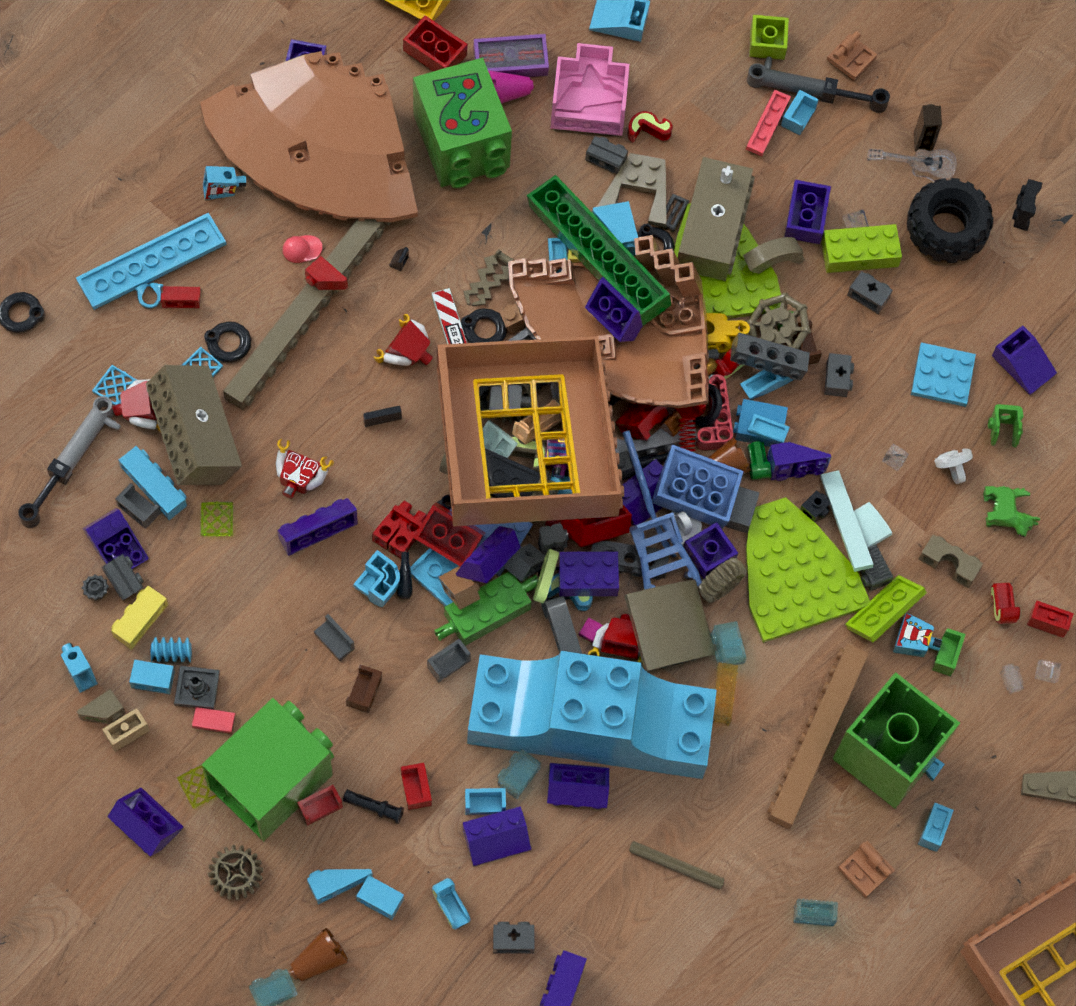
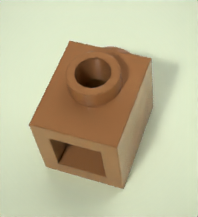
(512, 318)

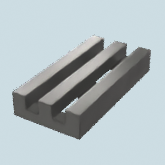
(679, 216)

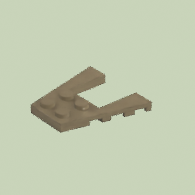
(645, 175)

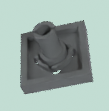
(197, 687)

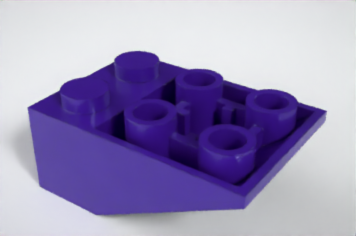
(1024, 360)
(796, 461)
(113, 537)

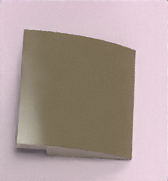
(669, 625)

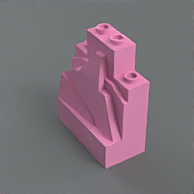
(590, 92)

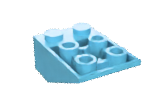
(620, 18)

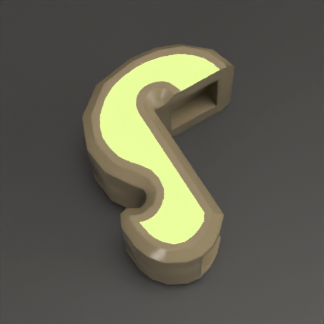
(528, 451)

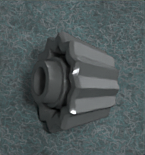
(95, 587)

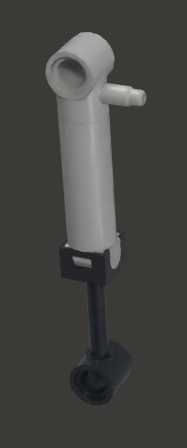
(61, 468)

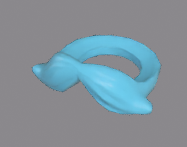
(140, 290)

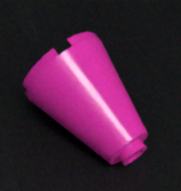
(510, 85)

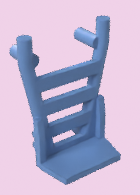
(671, 532)

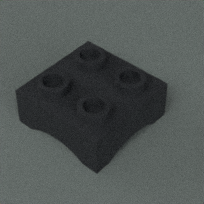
(1026, 204)

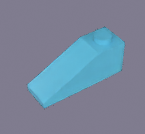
(333, 882)

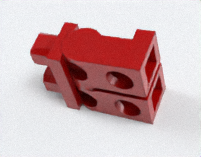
(641, 419)
(398, 529)

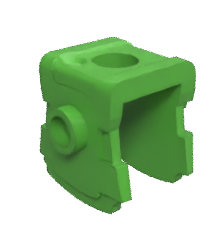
(1015, 418)

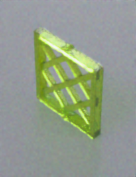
(203, 518)
(186, 791)

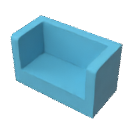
(799, 112)
(152, 677)
(485, 801)
(935, 827)
(380, 897)

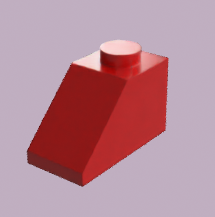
(325, 276)

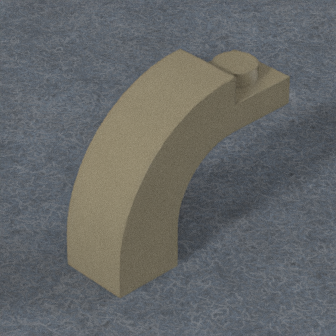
(772, 253)

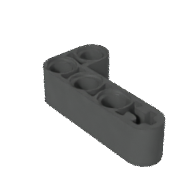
(561, 625)

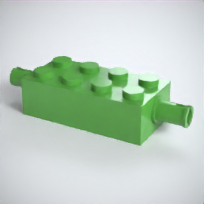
(498, 604)

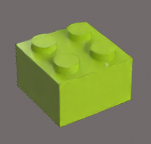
(768, 37)

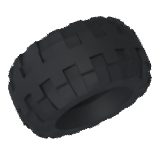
(956, 199)

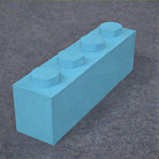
(153, 482)

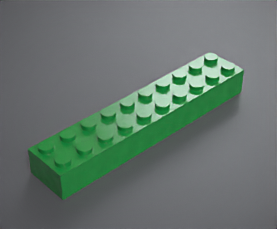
(598, 247)

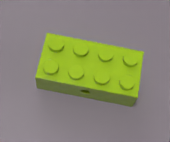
(861, 248)

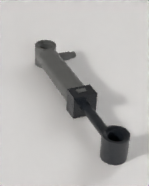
(823, 89)

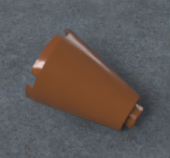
(731, 455)
(318, 957)

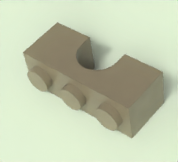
(939, 550)

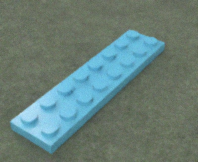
(151, 261)

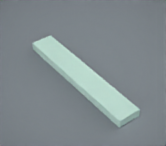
(846, 521)

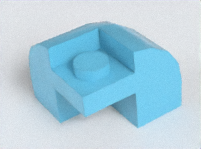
(379, 579)

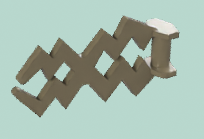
(484, 284)

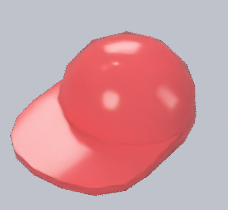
(302, 248)

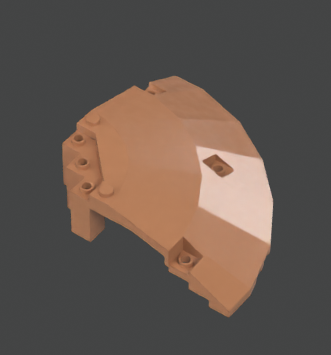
(331, 120)
(663, 356)

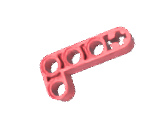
(718, 428)

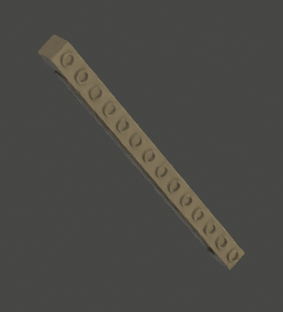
(299, 315)

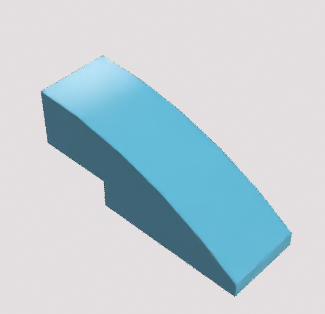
(763, 383)

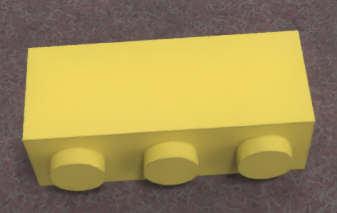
(139, 617)

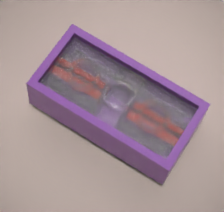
(514, 54)

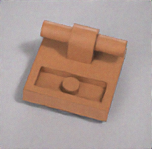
(851, 56)
(866, 869)

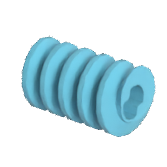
(171, 650)

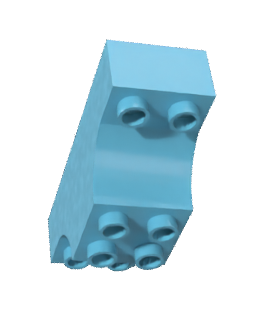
(592, 713)

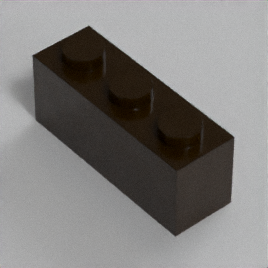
(927, 127)

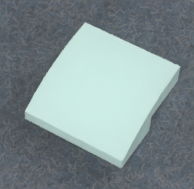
(498, 440)
(872, 524)

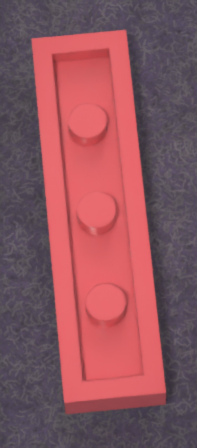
(768, 123)

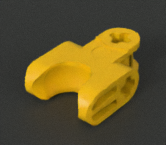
(723, 331)

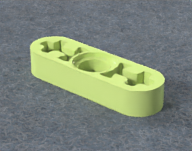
(546, 576)

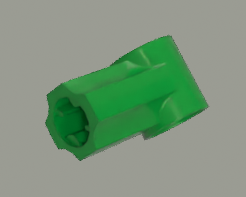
(758, 464)

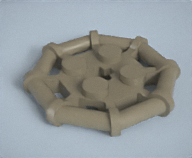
(782, 316)

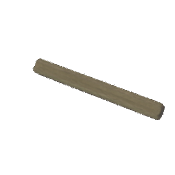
(676, 865)

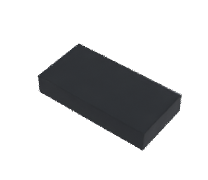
(382, 416)

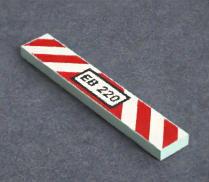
(448, 317)

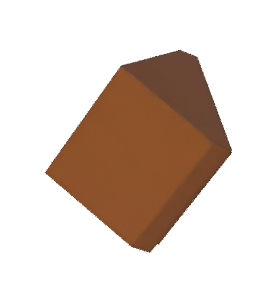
(671, 425)

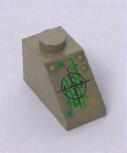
(103, 709)

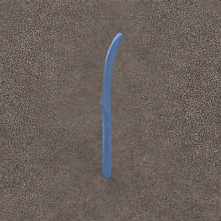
(642, 483)

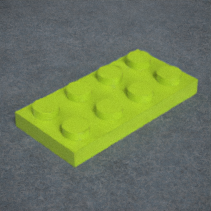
(885, 608)

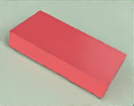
(213, 720)

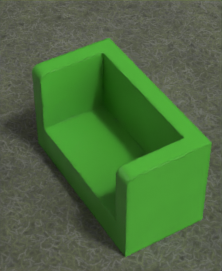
(949, 652)

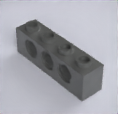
(769, 356)
(629, 551)

